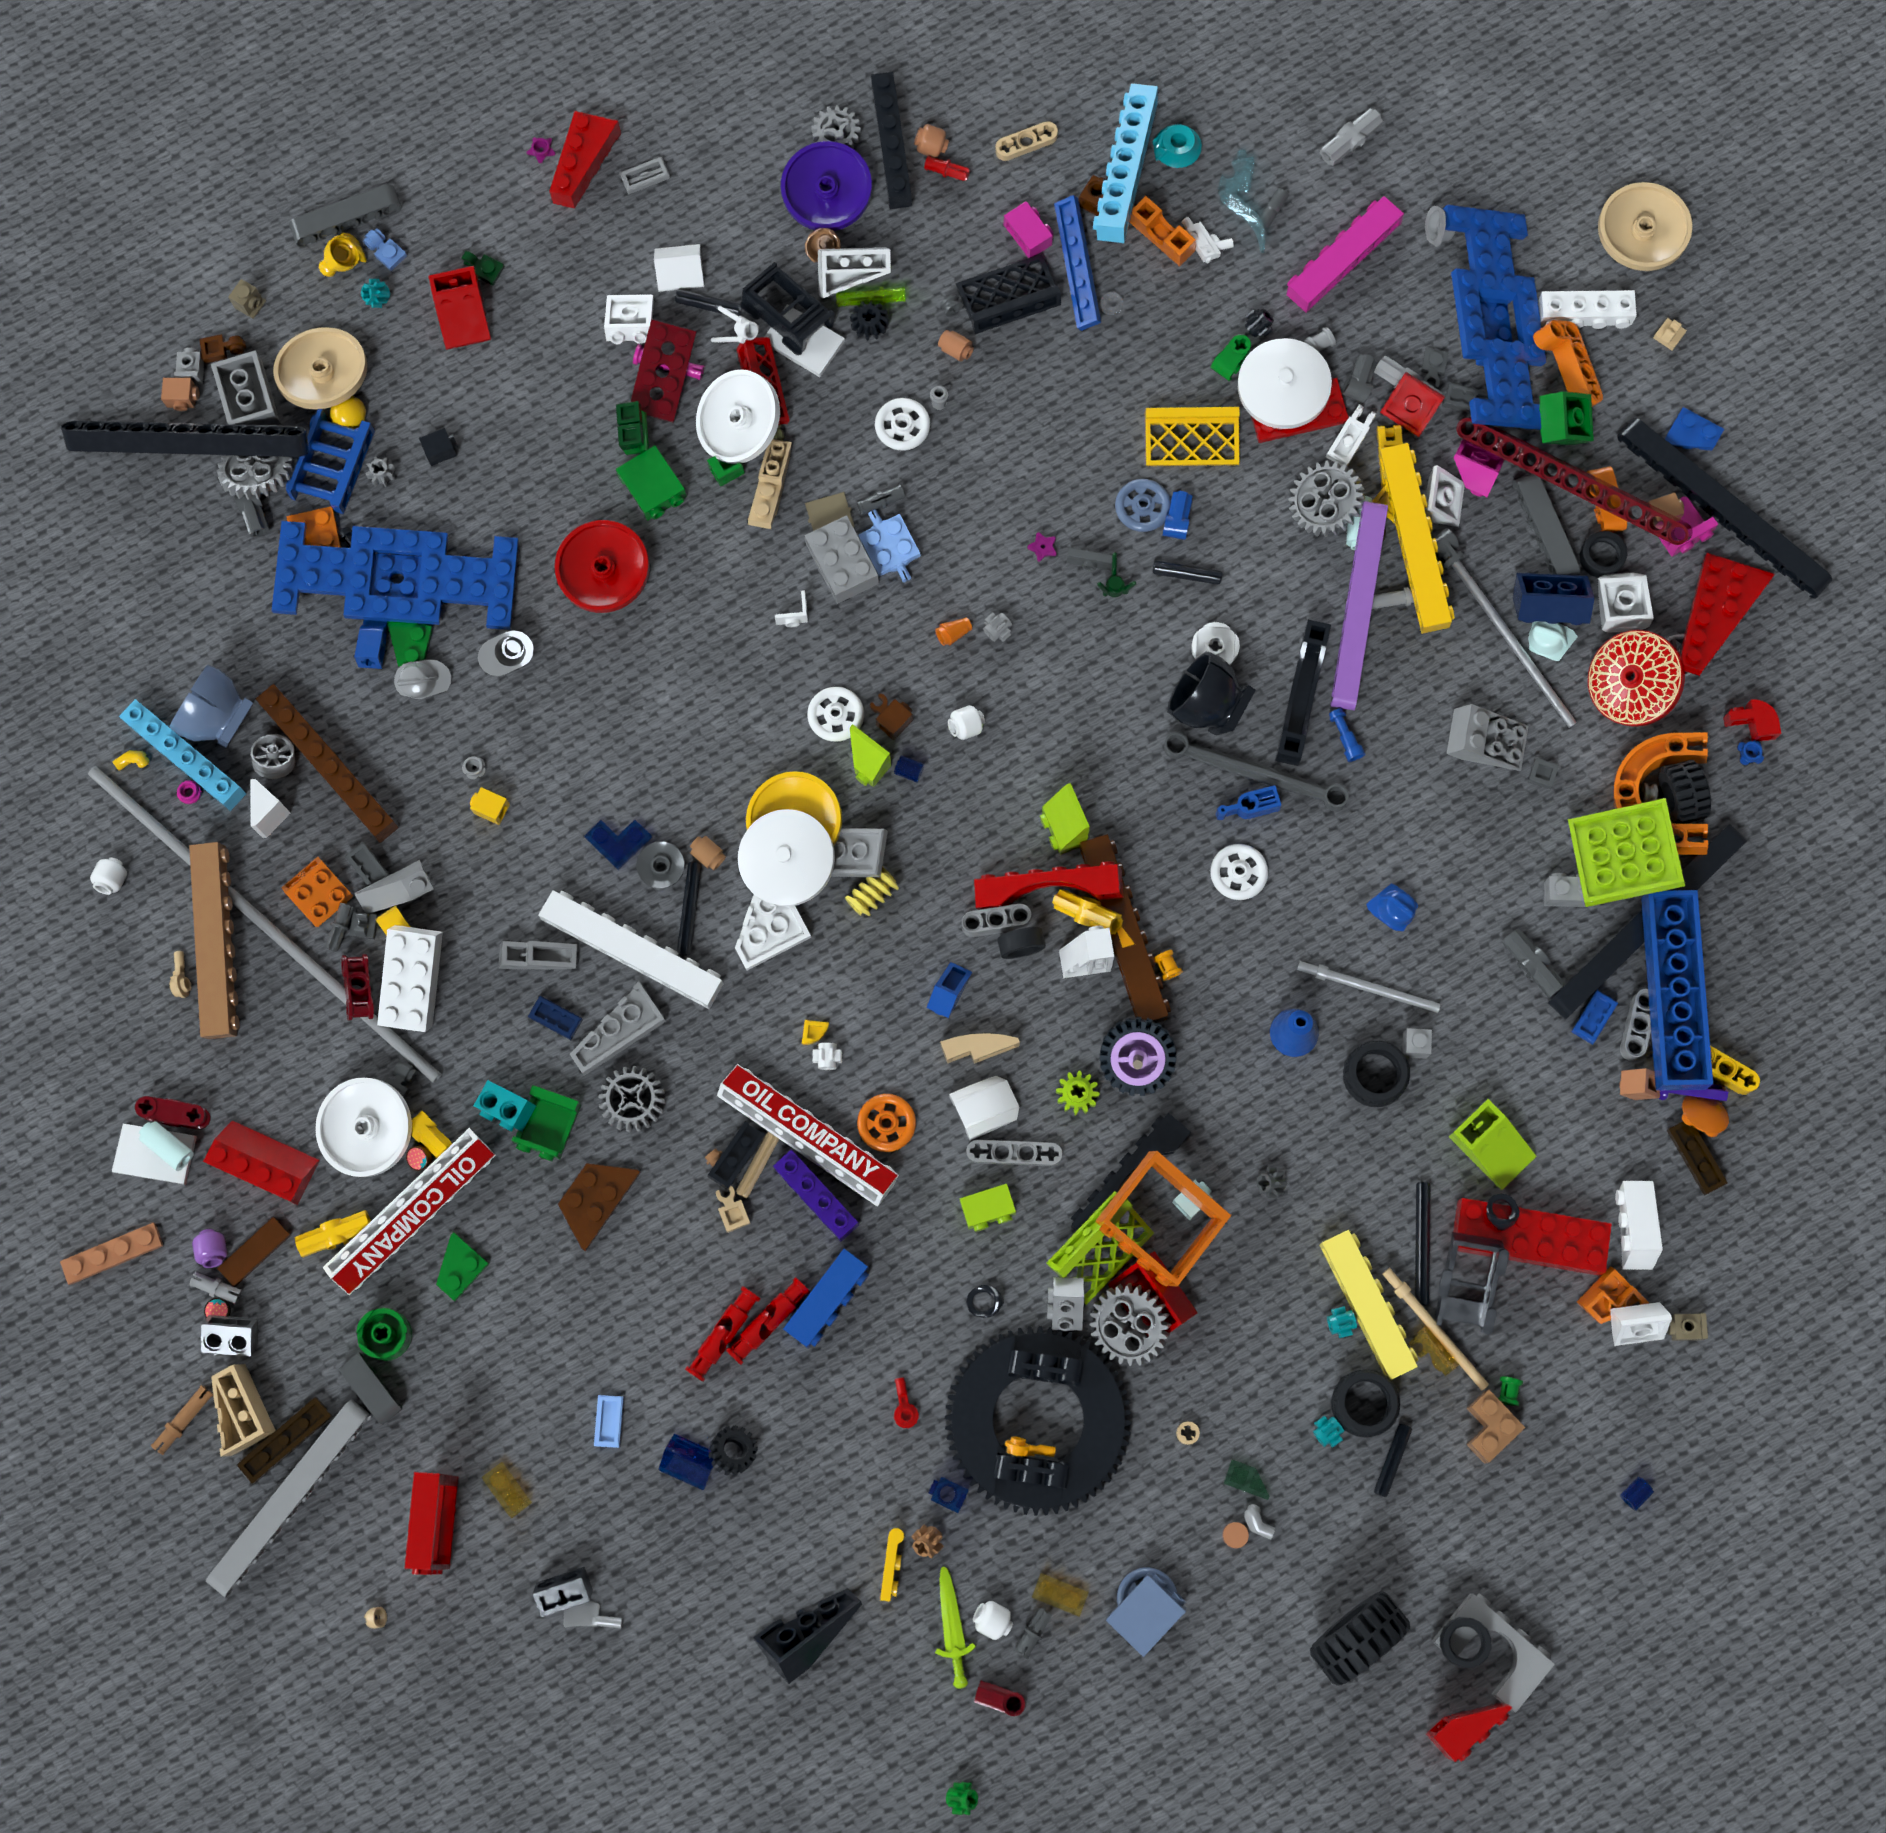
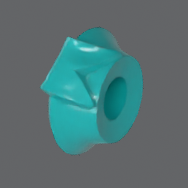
(1177, 146)

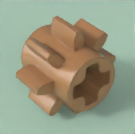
(927, 1541)

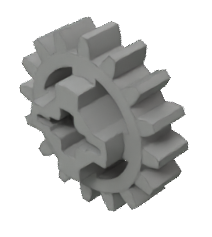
(845, 123)

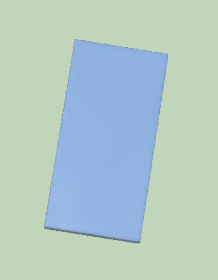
(608, 1421)

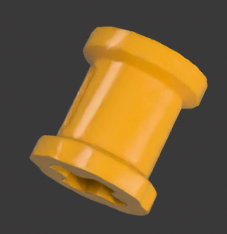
(1167, 965)

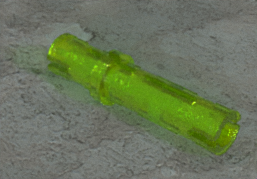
(844, 298)

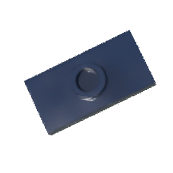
(555, 1018)

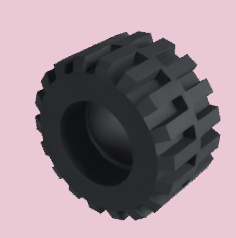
(1685, 792)

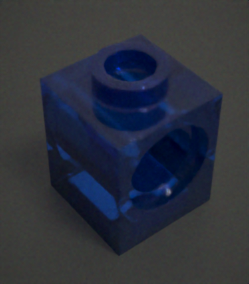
(960, 1494)

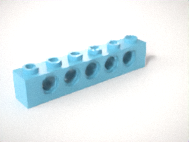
(182, 755)

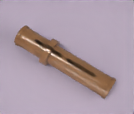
(181, 1420)

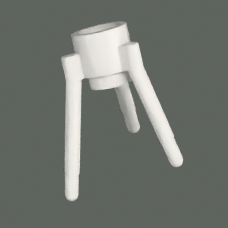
(744, 328)

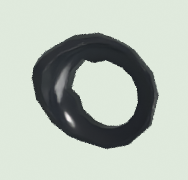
(1502, 1224)
(998, 1301)

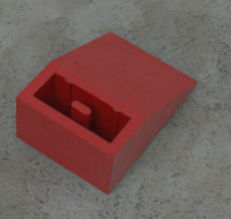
(459, 307)
(1460, 1731)

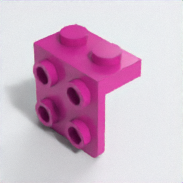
(1701, 530)

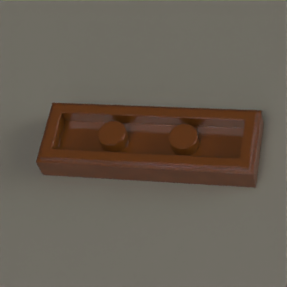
(254, 1251)

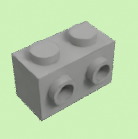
(1563, 891)
(1067, 1303)

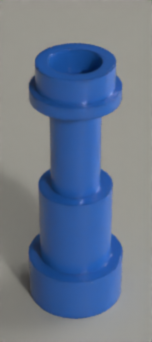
(1353, 750)

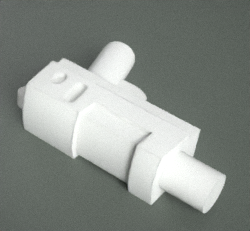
(1206, 245)

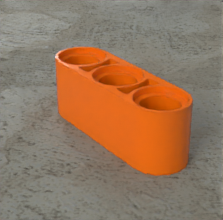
(1607, 520)

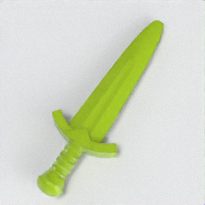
(952, 1629)

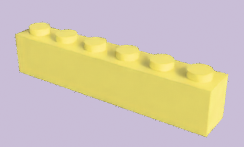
(1368, 1305)

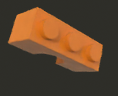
(1173, 242)

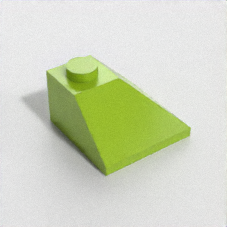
(869, 758)

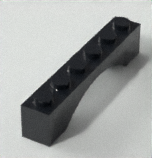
(891, 140)
(1302, 692)
(1165, 1139)

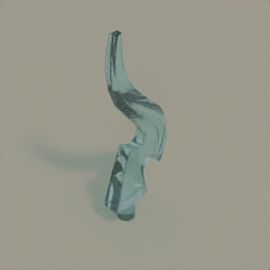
(1241, 182)

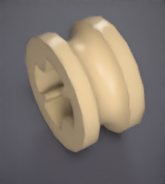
(1193, 1427)

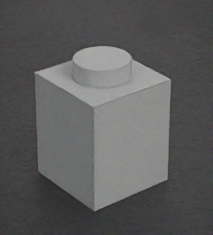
(1417, 1043)

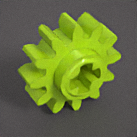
(1074, 1101)

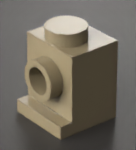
(246, 299)
(1698, 1327)

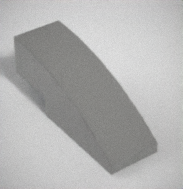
(537, 955)

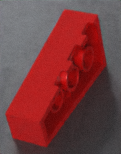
(583, 152)

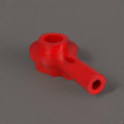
(905, 1414)

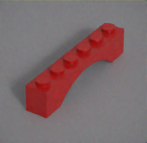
(1100, 881)

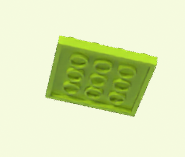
(1626, 852)

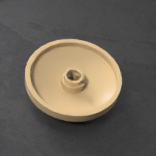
(1645, 226)
(320, 368)

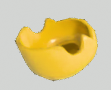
(348, 413)

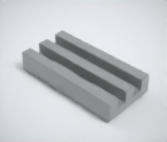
(648, 182)

